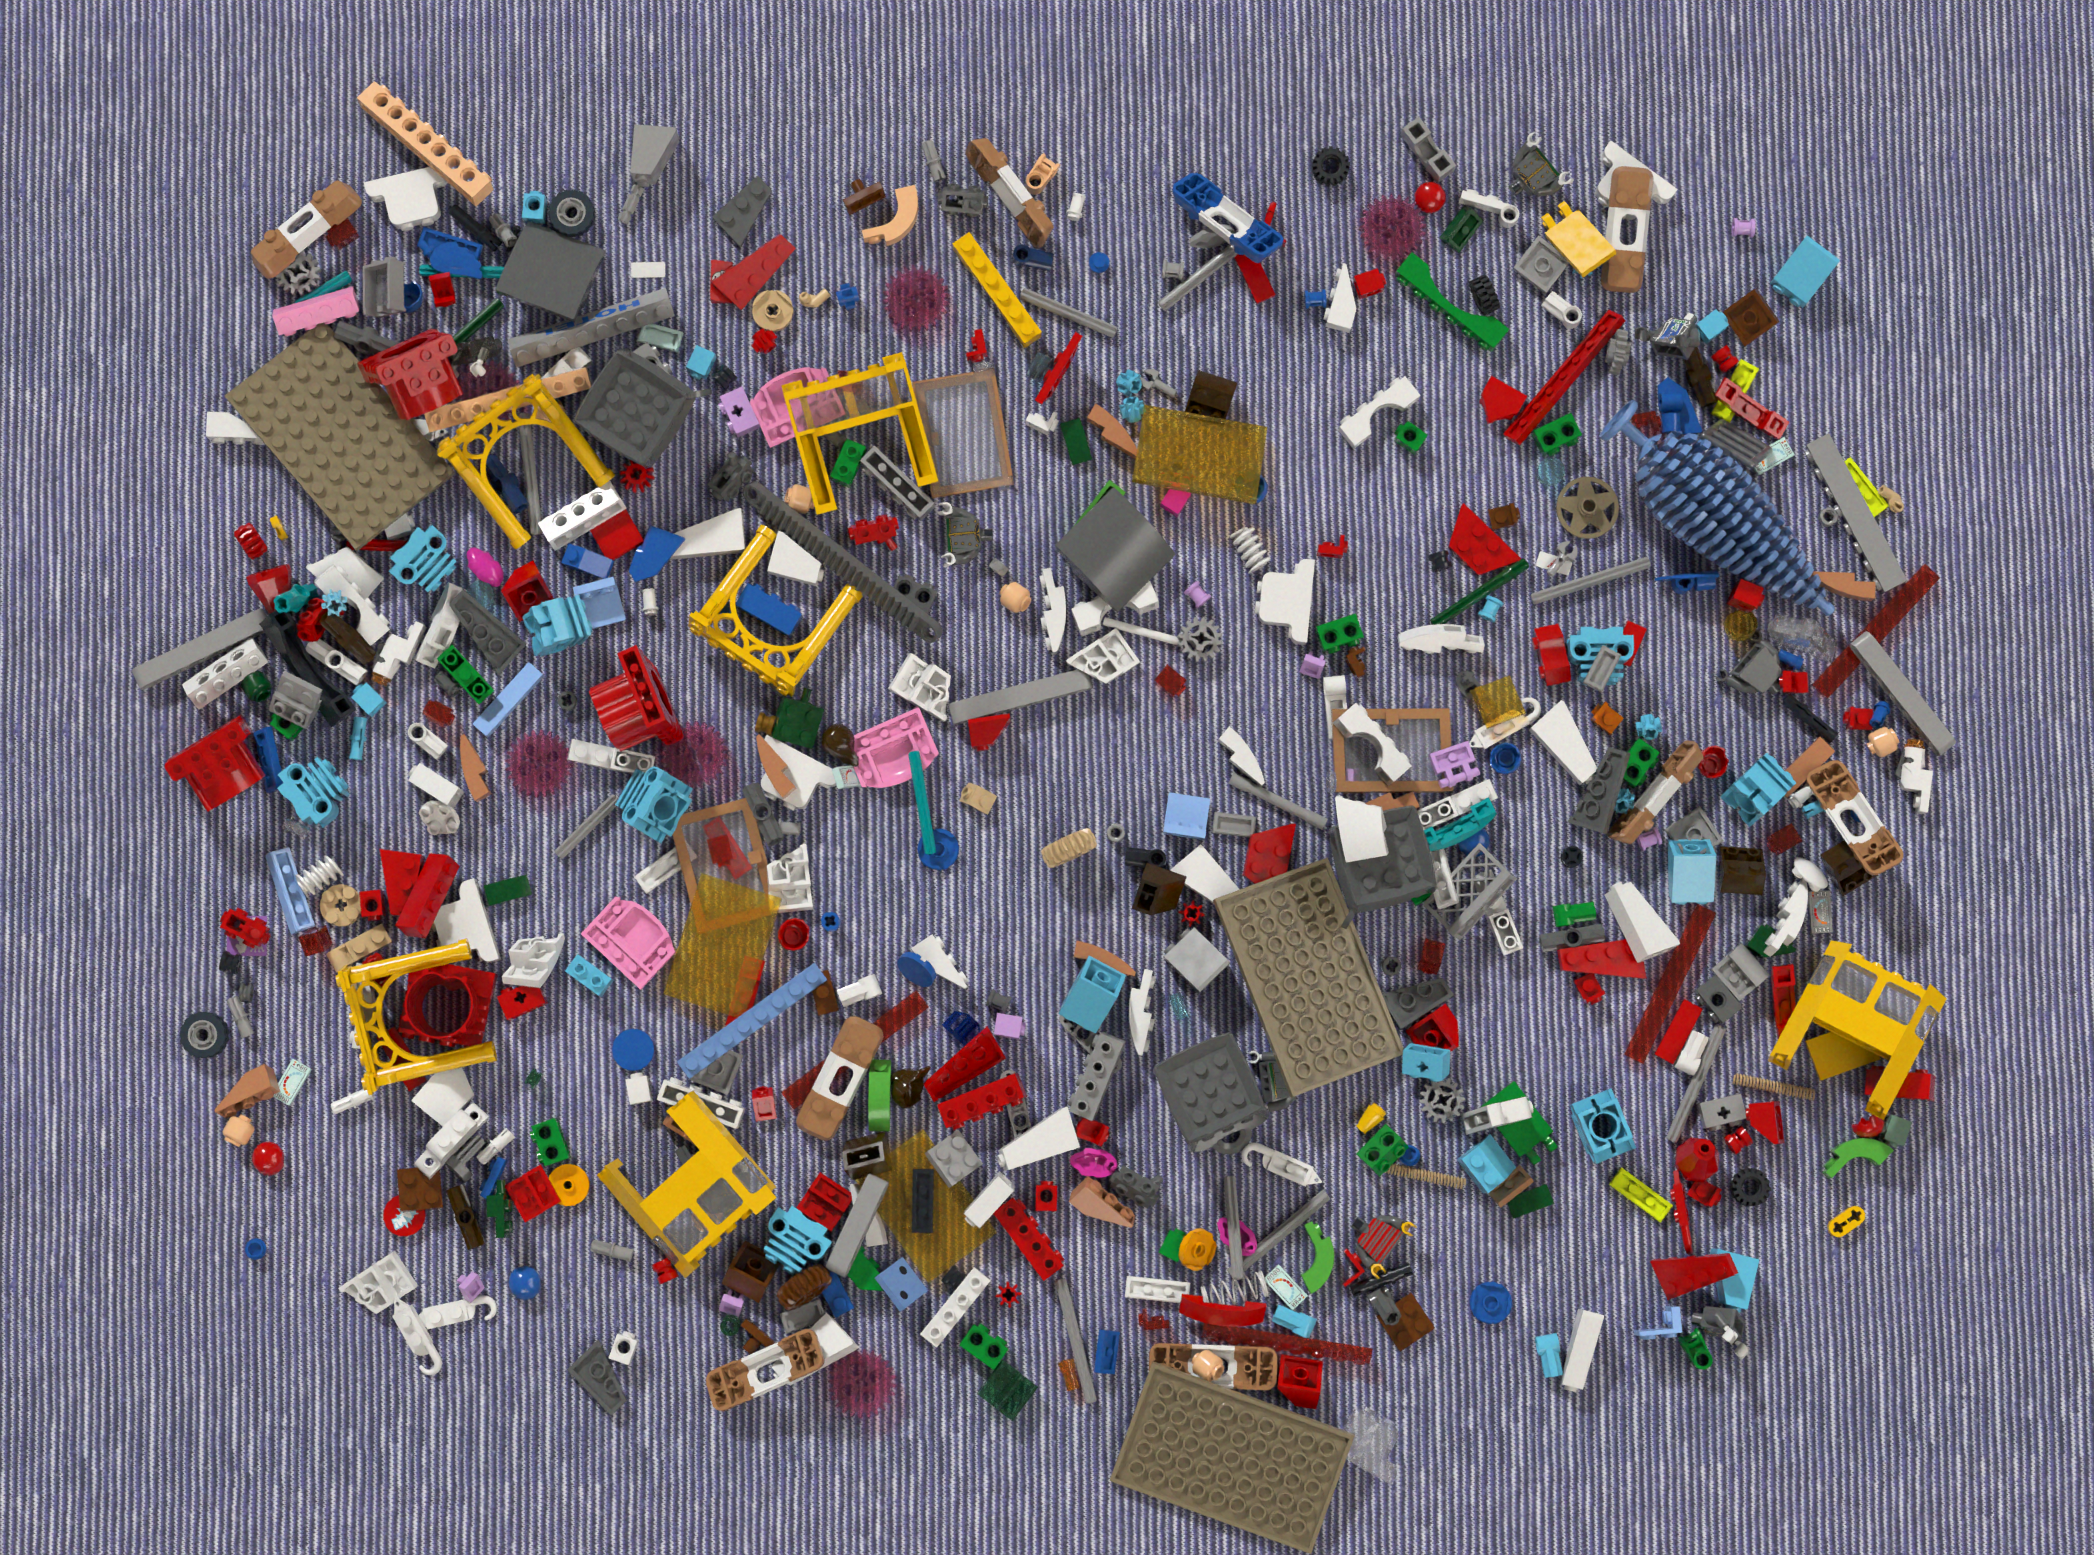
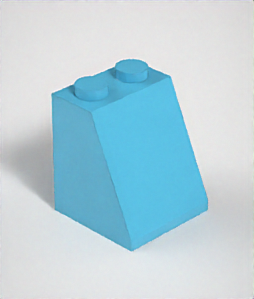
(1804, 272)
(1691, 873)
(1092, 994)
(1486, 1164)
(1737, 1289)

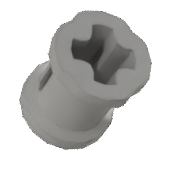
(1172, 270)

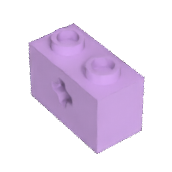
(738, 400)
(1009, 1026)

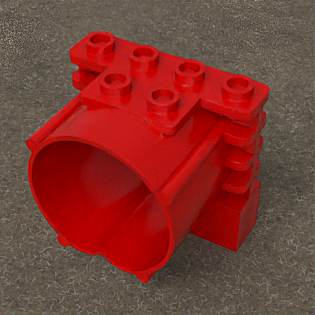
(415, 373)
(635, 704)
(217, 764)
(476, 982)

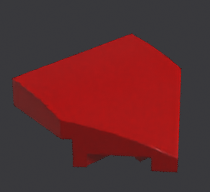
(1500, 400)

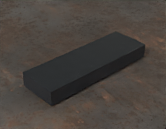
(922, 1200)

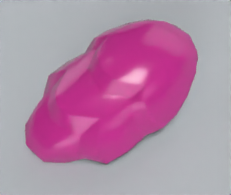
(485, 567)
(1094, 1163)
(1248, 1239)

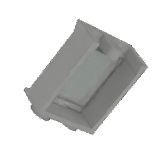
(383, 287)

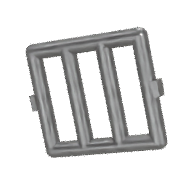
(1737, 443)

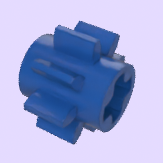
(847, 296)

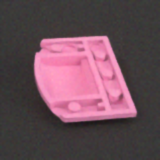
(771, 407)
(885, 750)
(631, 940)

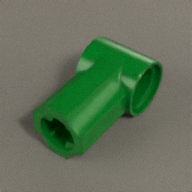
(1569, 914)

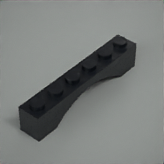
(284, 635)

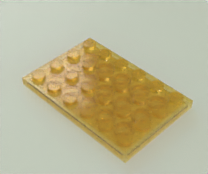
(1199, 454)
(722, 946)
(951, 1233)

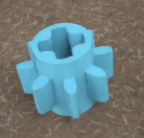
(1129, 382)
(1132, 409)
(335, 609)
(1648, 727)
(1624, 801)

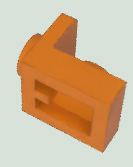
(1606, 717)

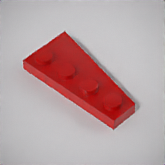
(749, 275)
(1604, 958)
(965, 1065)
(1692, 1272)

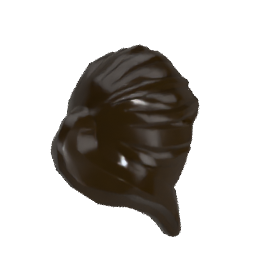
(839, 742)
(908, 1086)

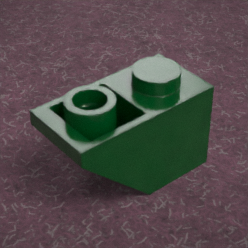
(1757, 942)

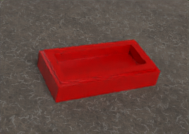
(1638, 632)

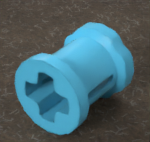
(1490, 608)

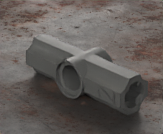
(364, 340)
(757, 804)
(1585, 936)

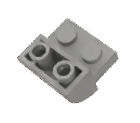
(296, 700)
(1740, 972)

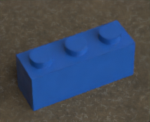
(769, 609)

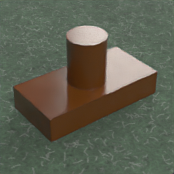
(863, 196)
(825, 996)
(758, 1337)

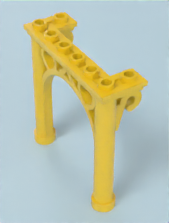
(559, 423)
(790, 674)
(419, 1065)

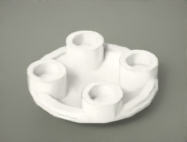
(439, 818)
(1810, 873)

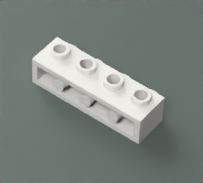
(728, 1113)

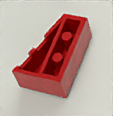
(400, 876)
(1915, 1086)

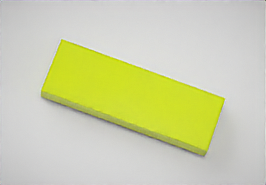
(1743, 377)
(1870, 494)
(1640, 1194)

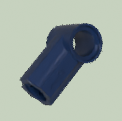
(1035, 258)

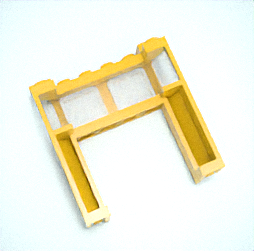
(850, 403)

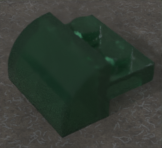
(1007, 1390)

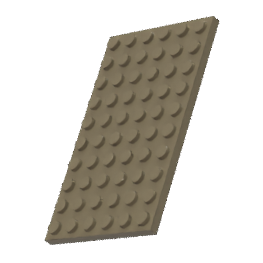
(339, 436)
(1308, 977)
(1232, 1457)

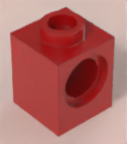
(1369, 283)
(365, 898)
(1046, 1206)

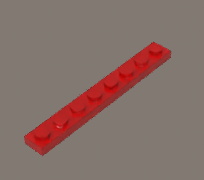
(1564, 377)

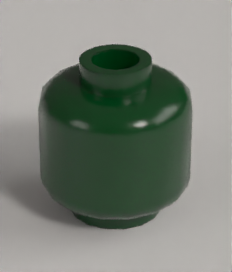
(256, 686)

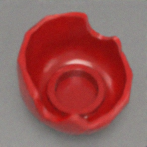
(1430, 197)
(1714, 762)
(793, 934)
(1868, 1128)
(268, 1158)

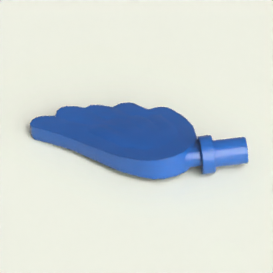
(452, 259)

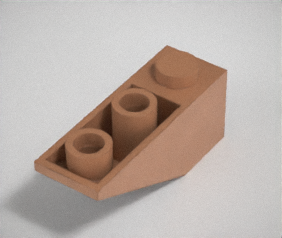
(251, 1088)
(1098, 1203)

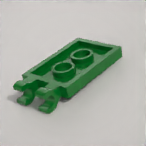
(1526, 1133)

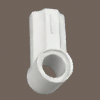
(1560, 308)
(428, 741)
(862, 990)
(1689, 1057)

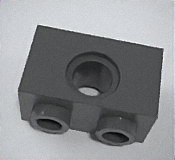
(1728, 1005)

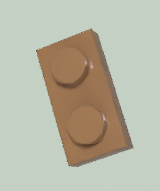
(1511, 1186)

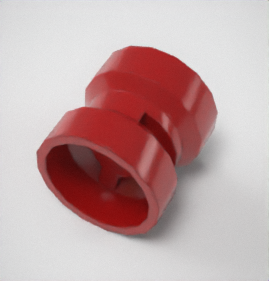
(1722, 355)
(1738, 1140)
(664, 1271)

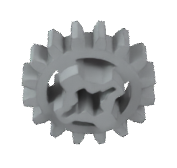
(296, 282)
(1618, 352)
(1198, 648)
(1428, 1106)

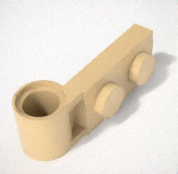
(359, 947)

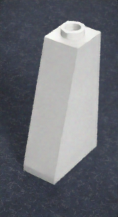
(713, 537)
(1564, 742)
(1204, 875)
(1639, 922)
(1045, 1139)
(833, 1341)
(1581, 1349)

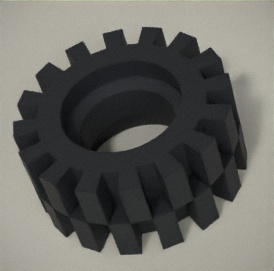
(1339, 157)
(1484, 294)
(1763, 1187)

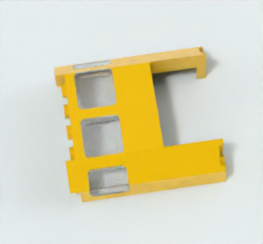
(1868, 1009)
(702, 1195)

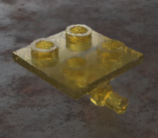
(1498, 702)

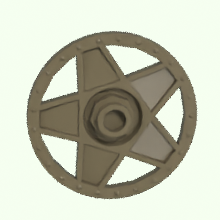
(1587, 507)

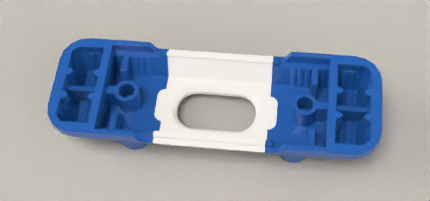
(1205, 201)

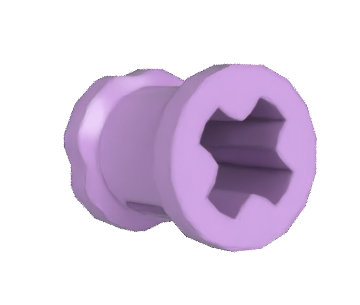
(1743, 227)
(1197, 594)
(1649, 838)

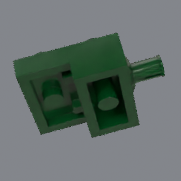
(798, 720)
(499, 1207)

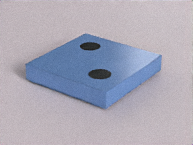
(901, 1284)

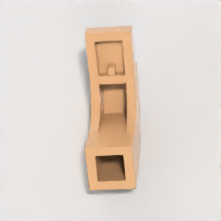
(902, 222)

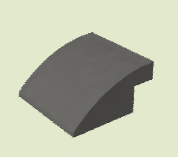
(550, 271)
(1115, 550)

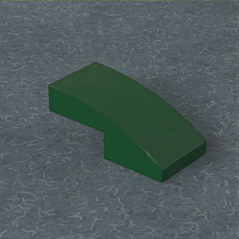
(1075, 441)
(507, 890)
(1530, 1201)

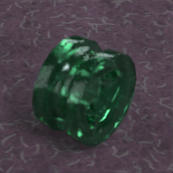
(533, 1078)
(731, 1318)

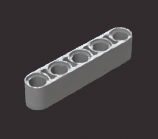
(857, 1225)

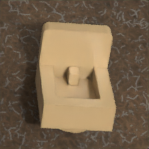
(977, 798)

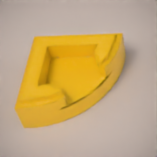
(277, 524)

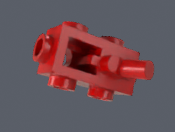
(879, 529)
(309, 626)
(252, 931)

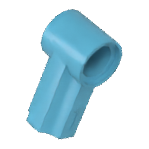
(1297, 1322)
(1548, 1350)

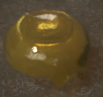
(1740, 625)

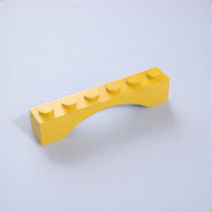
(997, 289)

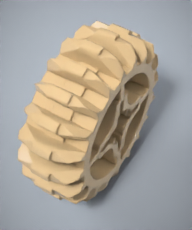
(1068, 848)

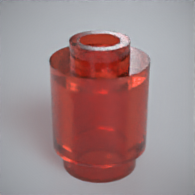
(439, 713)

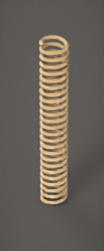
(1774, 1084)
(1424, 1174)

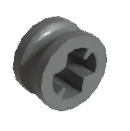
(561, 702)
(1386, 962)
(246, 992)

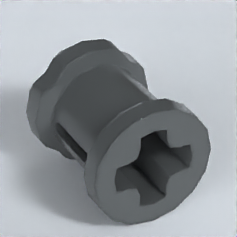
(998, 1001)

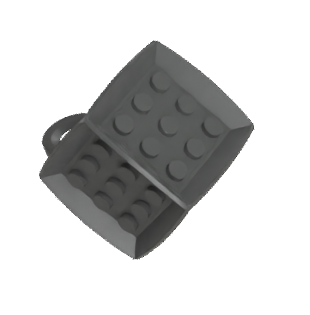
(636, 407)
(1389, 878)
(1212, 1094)

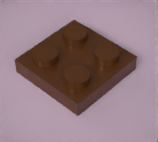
(1750, 317)
(418, 1191)
(1411, 1325)

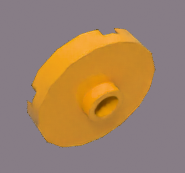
(579, 1181)
(1197, 1249)

